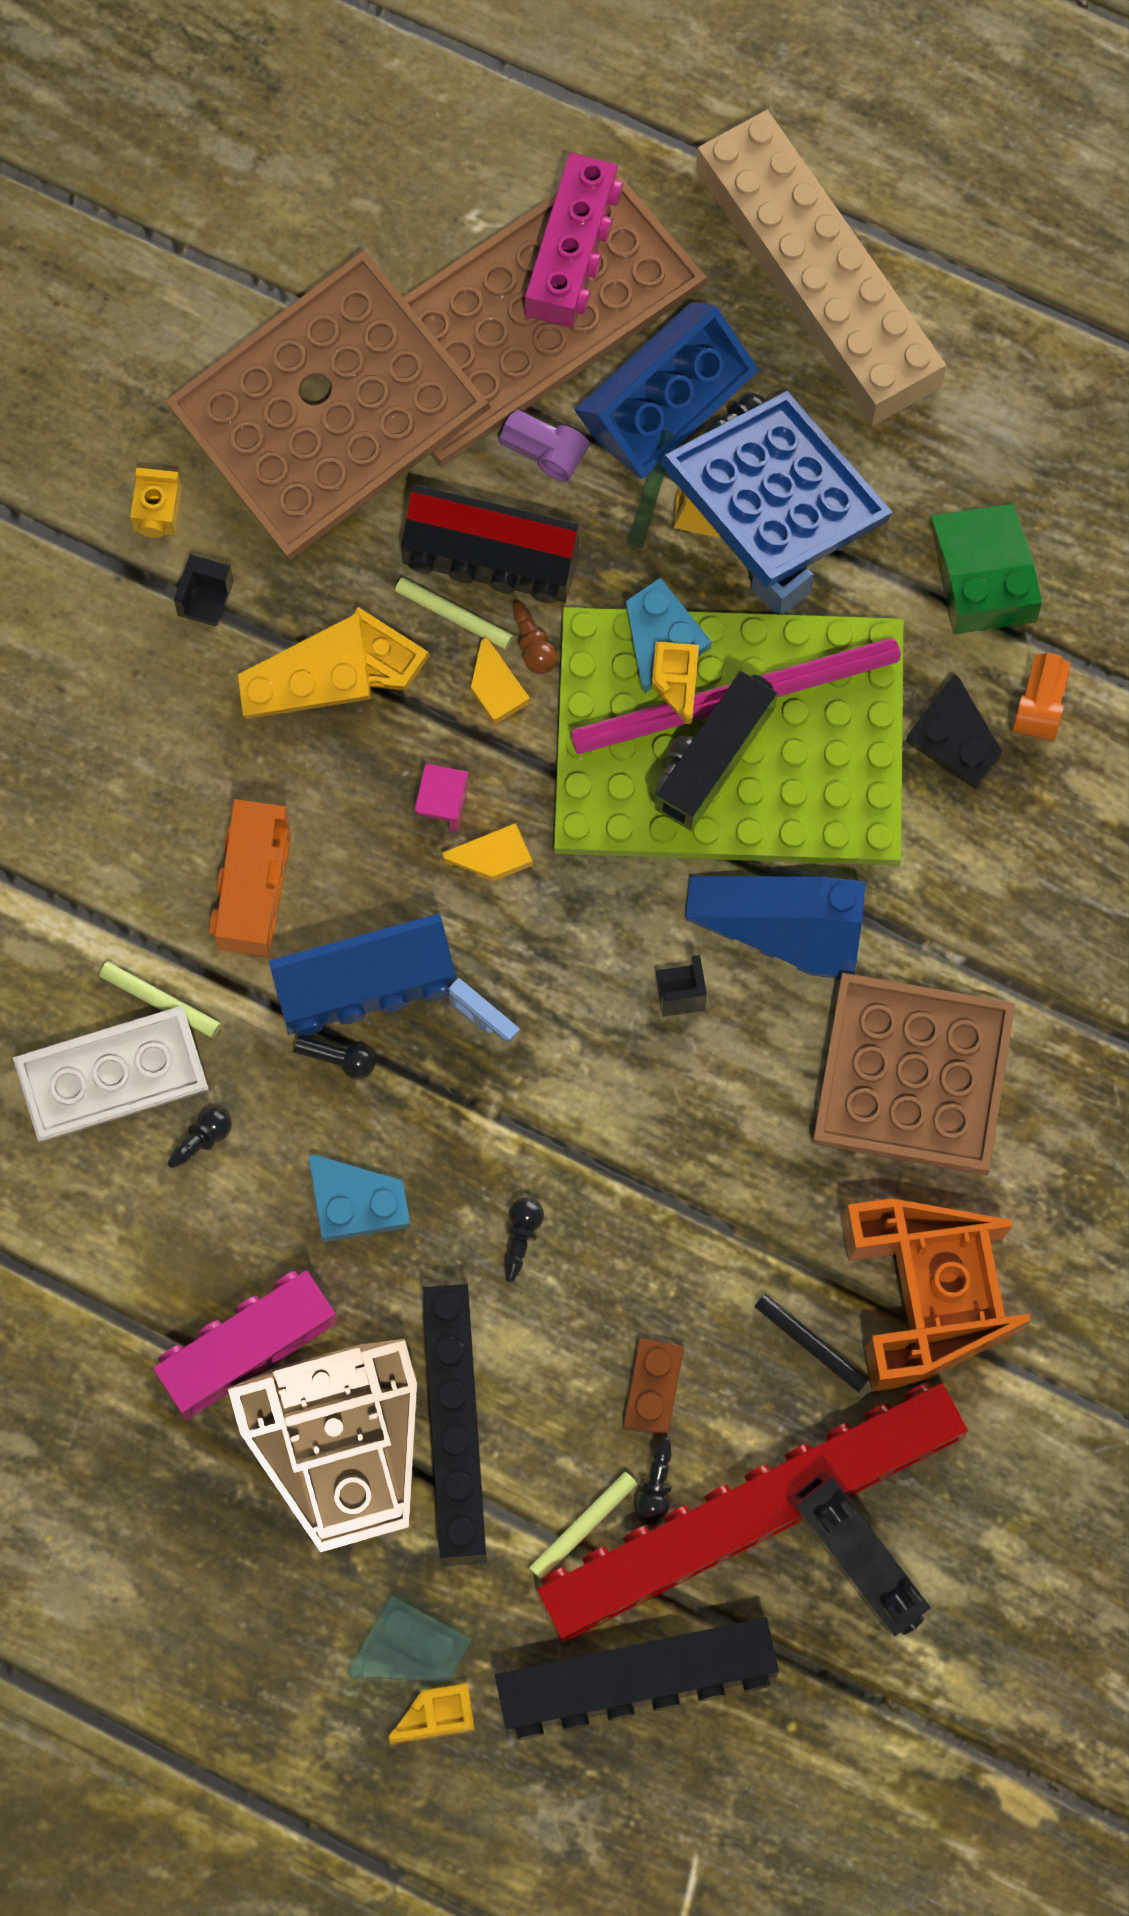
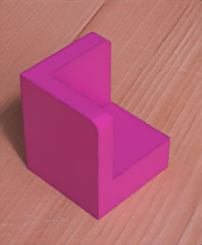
(443, 794)

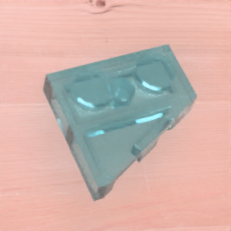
(409, 1647)

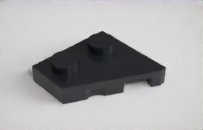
(956, 735)

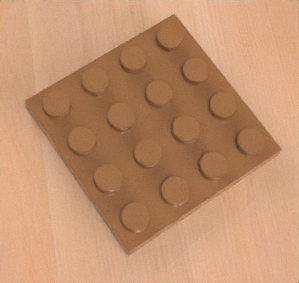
(914, 1074)

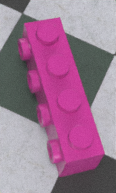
(572, 240)
(245, 1344)

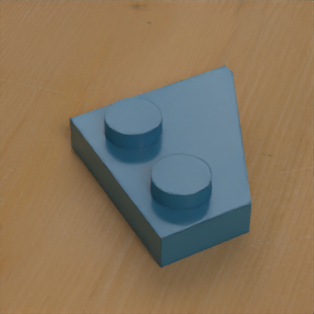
(660, 617)
(356, 1200)

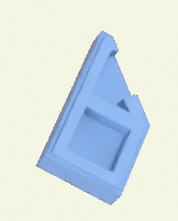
(480, 1011)

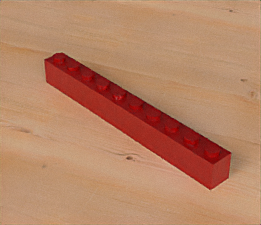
(747, 1514)

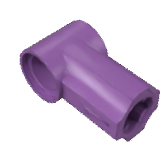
(553, 449)

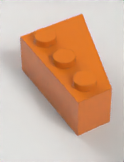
(251, 878)

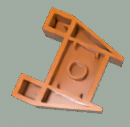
(945, 1285)

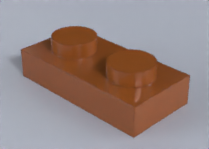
(653, 1387)

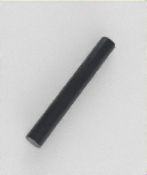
(811, 1342)

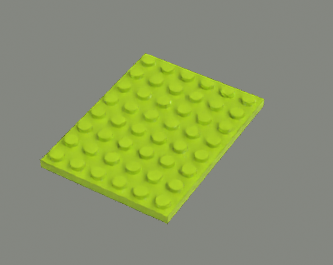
(808, 788)

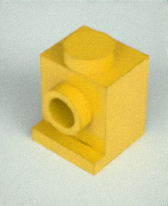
(158, 487)

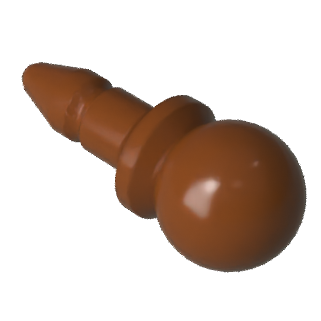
(539, 654)

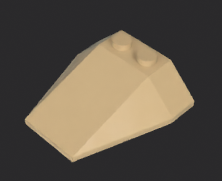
(336, 1438)

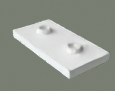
(110, 1074)

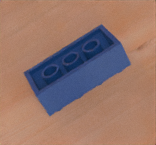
(668, 386)
(363, 975)

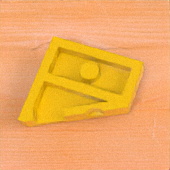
(390, 657)

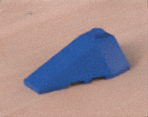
(790, 918)

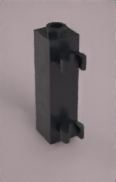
(716, 750)
(859, 1554)

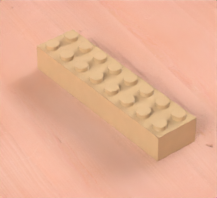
(820, 267)

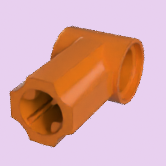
(1041, 705)

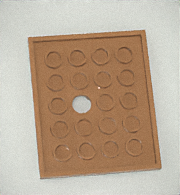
(387, 407)

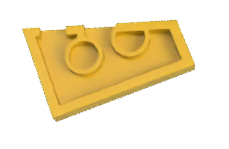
(309, 675)

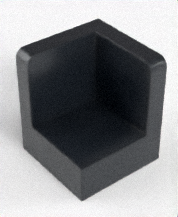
(203, 590)
(682, 988)

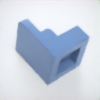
(786, 593)

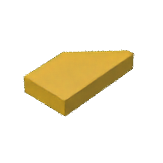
(676, 676)
(496, 685)
(492, 855)
(435, 1715)

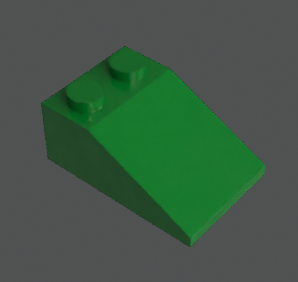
(986, 569)

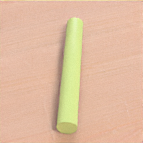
(454, 613)
(158, 998)
(583, 1526)

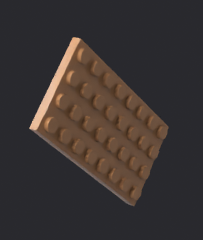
(518, 359)

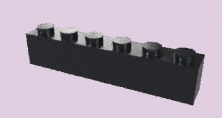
(454, 1425)
(637, 1676)

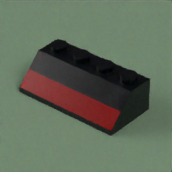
(490, 544)

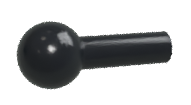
(356, 1061)

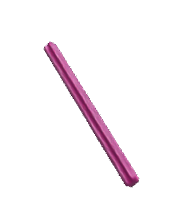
(783, 681)

